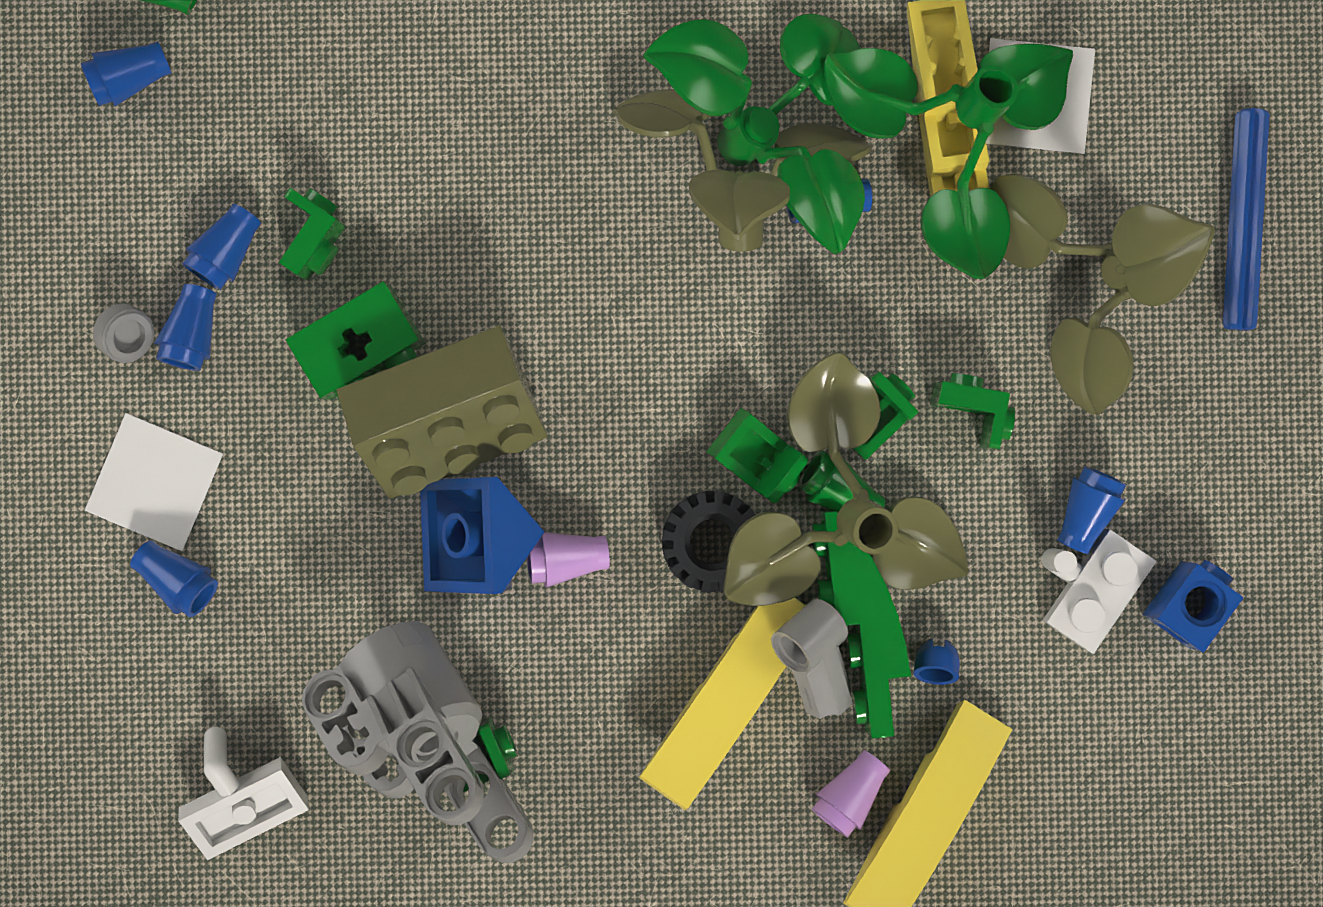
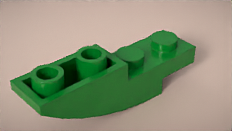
(878, 642)

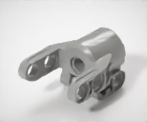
(423, 716)

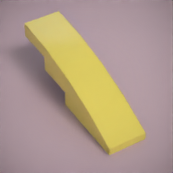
(940, 58)
(720, 707)
(930, 811)

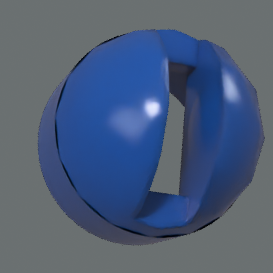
(937, 663)

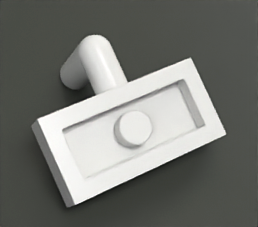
(1095, 588)
(240, 805)

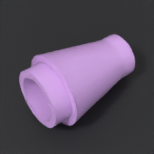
(566, 557)
(850, 794)

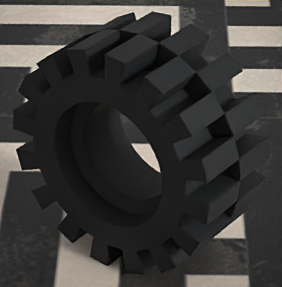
(678, 530)

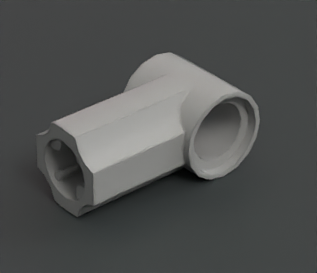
(811, 650)

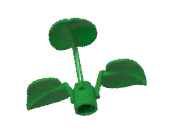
(706, 70)
(1015, 81)

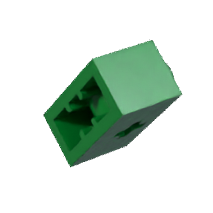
(325, 343)

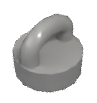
(123, 333)

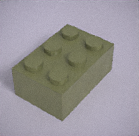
(442, 413)

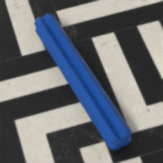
(1246, 219)

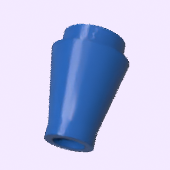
(124, 72)
(221, 248)
(188, 329)
(1090, 507)
(175, 579)

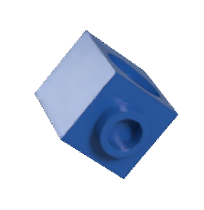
(1169, 610)

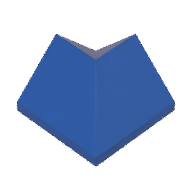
(473, 535)

